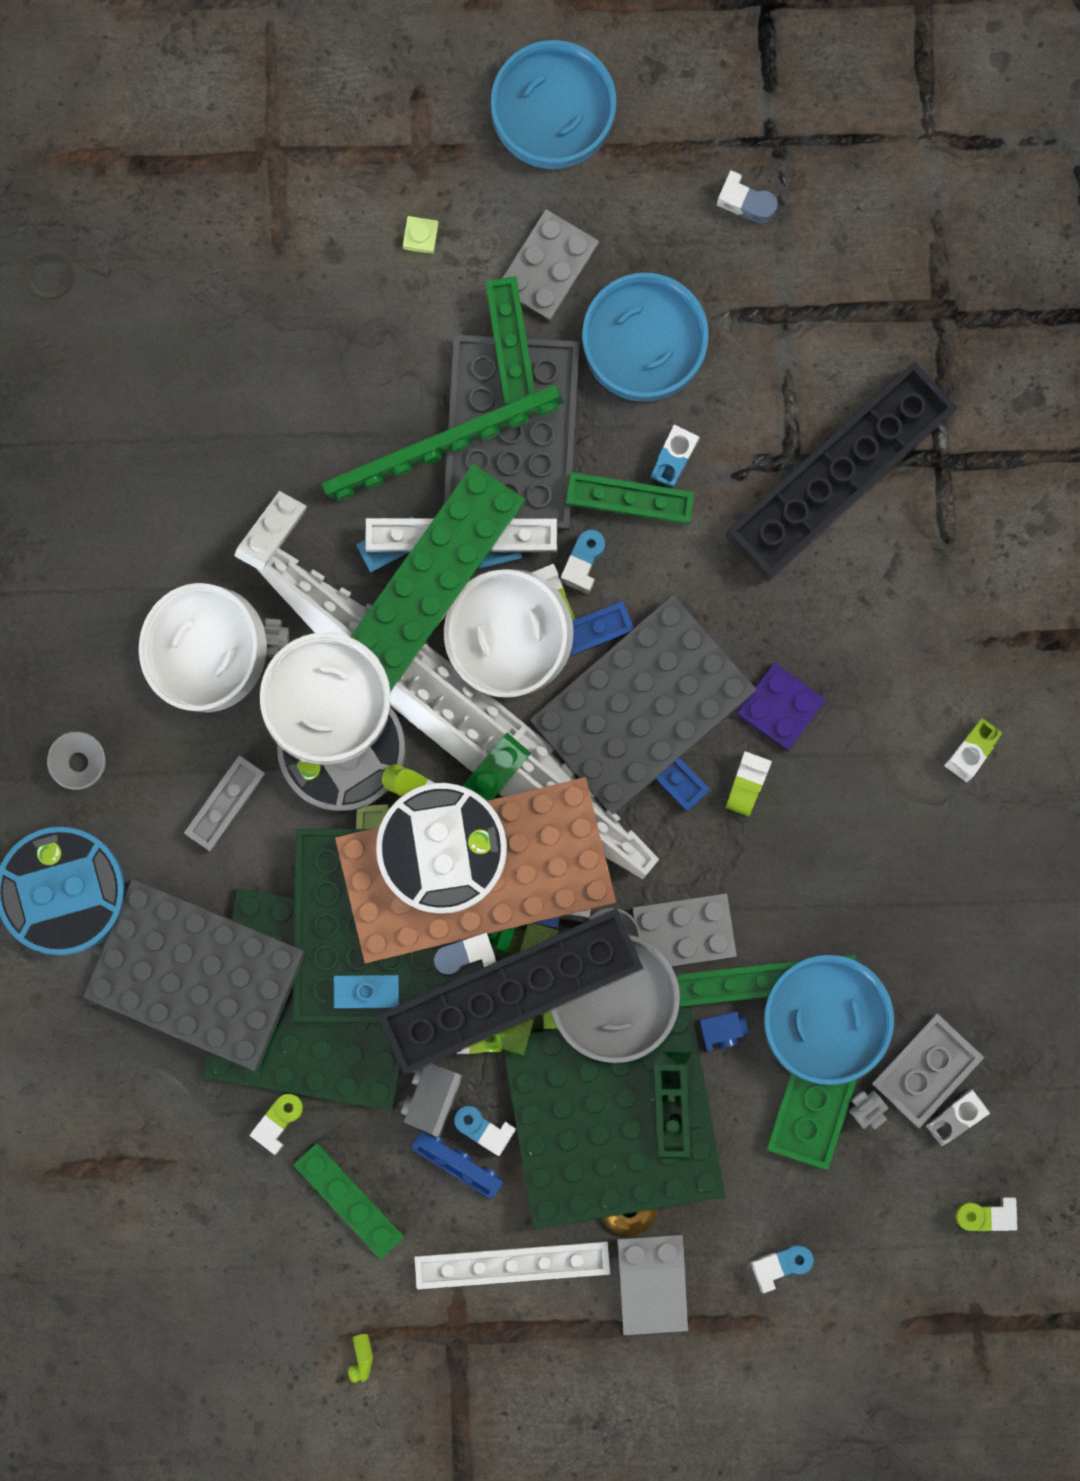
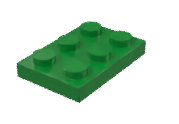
(810, 1120)

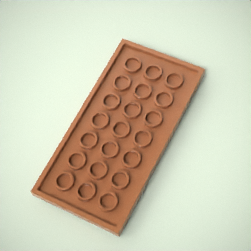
(549, 872)

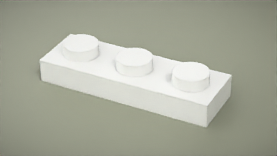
(270, 531)

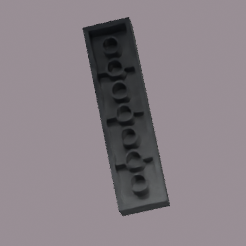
(841, 471)
(511, 992)

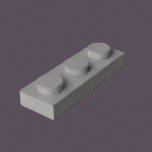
(225, 803)

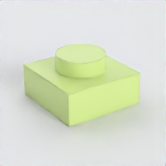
(420, 235)
(371, 816)

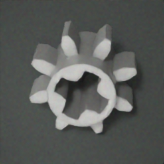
(276, 636)
(868, 1109)

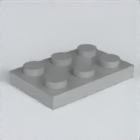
(550, 264)
(688, 929)
(927, 1070)

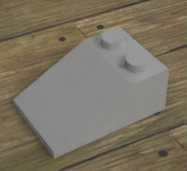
(432, 1098)
(652, 1284)

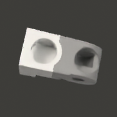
(957, 1117)

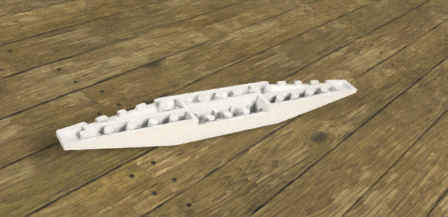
(449, 708)

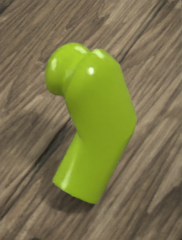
(364, 1359)

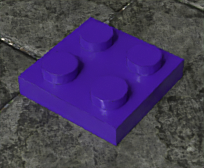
(781, 707)

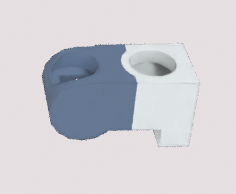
(746, 202)
(464, 953)

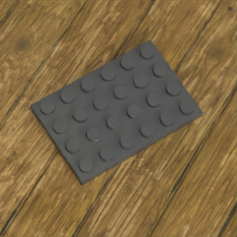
(527, 458)
(643, 705)
(195, 974)

